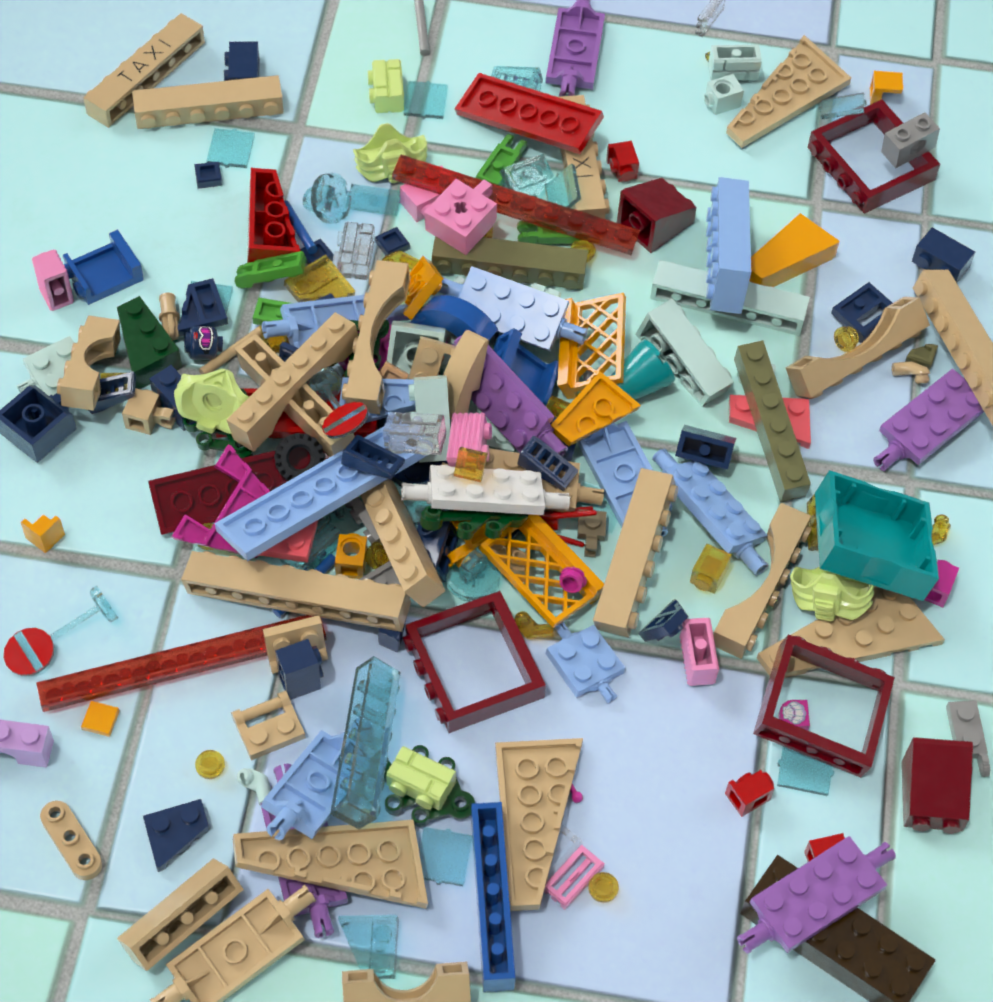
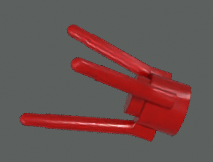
(552, 519)

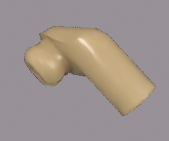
(911, 368)

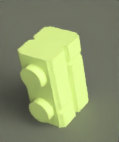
(387, 86)
(420, 779)

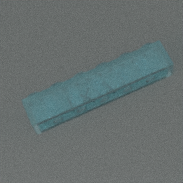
(366, 743)

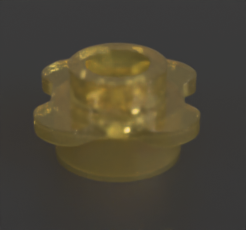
(376, 555)

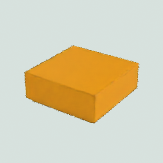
(100, 718)

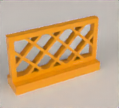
(570, 351)
(557, 557)

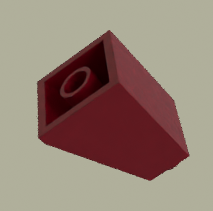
(656, 211)
(937, 784)

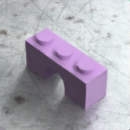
(26, 742)

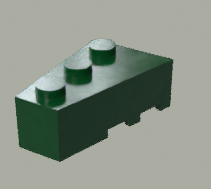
(146, 342)

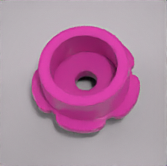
(572, 579)

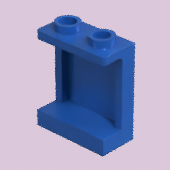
(104, 270)
(529, 368)

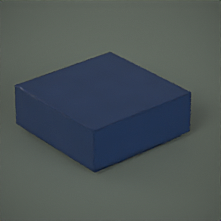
(208, 175)
(392, 241)
(322, 249)

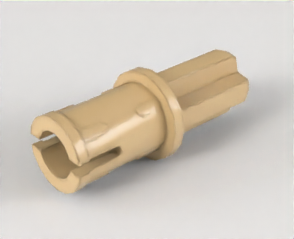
(169, 316)

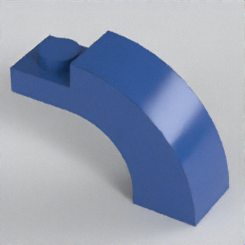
(455, 316)

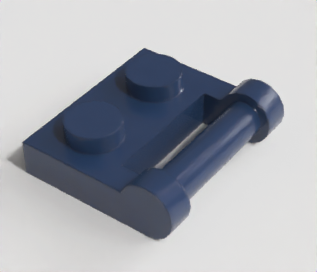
(858, 307)

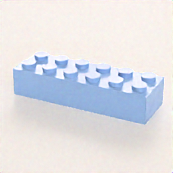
(728, 245)

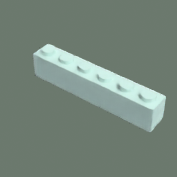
(762, 304)

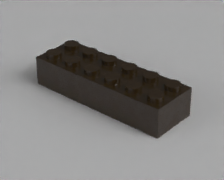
(856, 949)

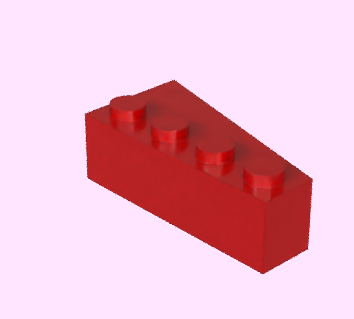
(268, 217)

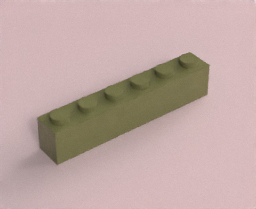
(516, 262)
(772, 421)

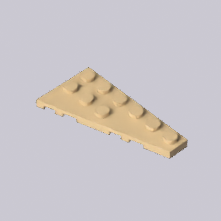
(534, 796)
(368, 861)

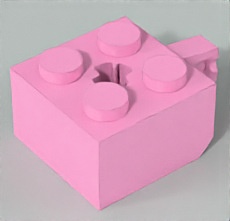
(462, 215)

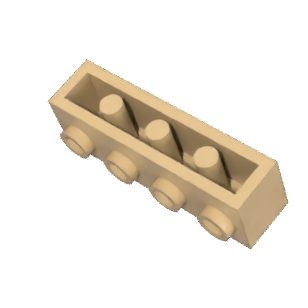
(180, 914)

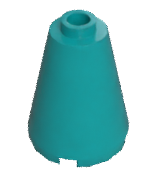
(645, 371)

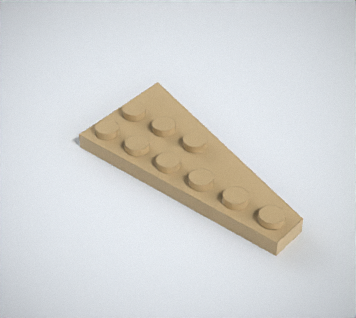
(792, 88)
(886, 627)

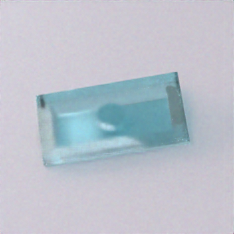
(374, 199)

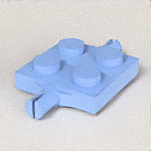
(585, 661)

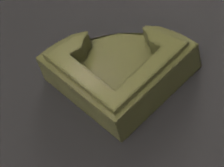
(923, 355)

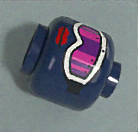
(202, 343)

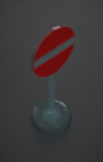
(344, 418)
(33, 649)

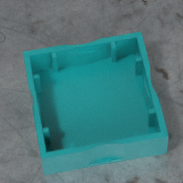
(875, 536)

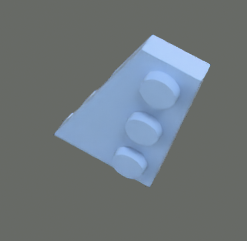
(395, 398)

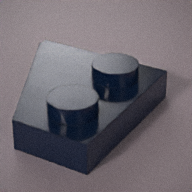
(202, 307)
(666, 623)
(174, 830)

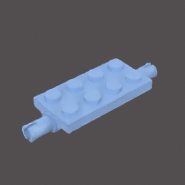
(517, 306)
(305, 318)
(616, 464)
(716, 509)
(307, 789)

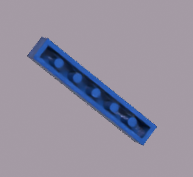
(492, 897)

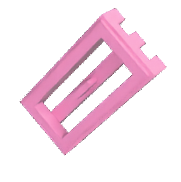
(556, 895)

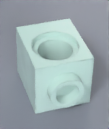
(723, 94)

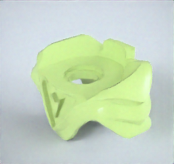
(382, 152)
(209, 399)
(830, 594)

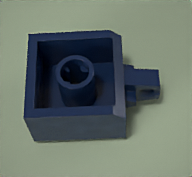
(36, 422)

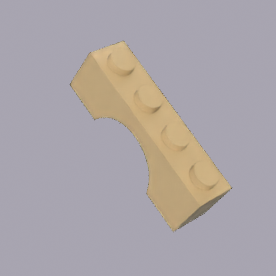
(80, 383)
(446, 984)

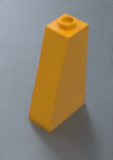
(792, 252)

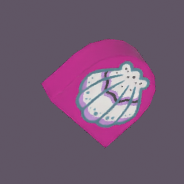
(795, 713)

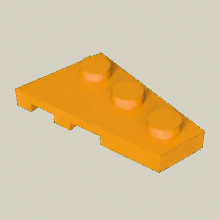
(423, 283)
(593, 410)

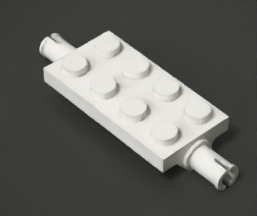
(497, 492)

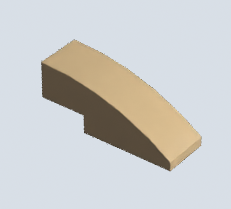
(465, 371)

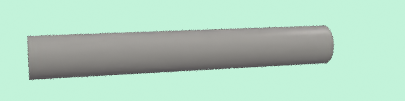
(421, 27)

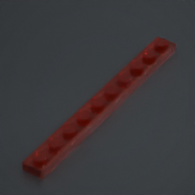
(523, 206)
(155, 667)

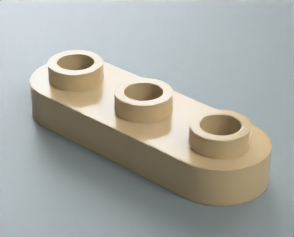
(74, 850)

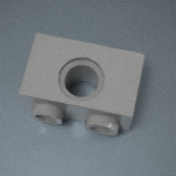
(910, 140)

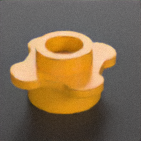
(458, 555)

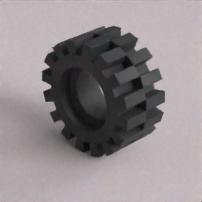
(288, 444)

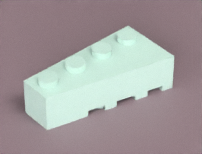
(685, 352)

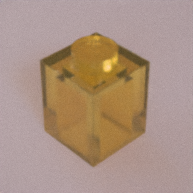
(710, 568)

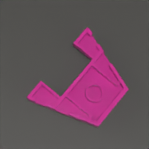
(247, 491)

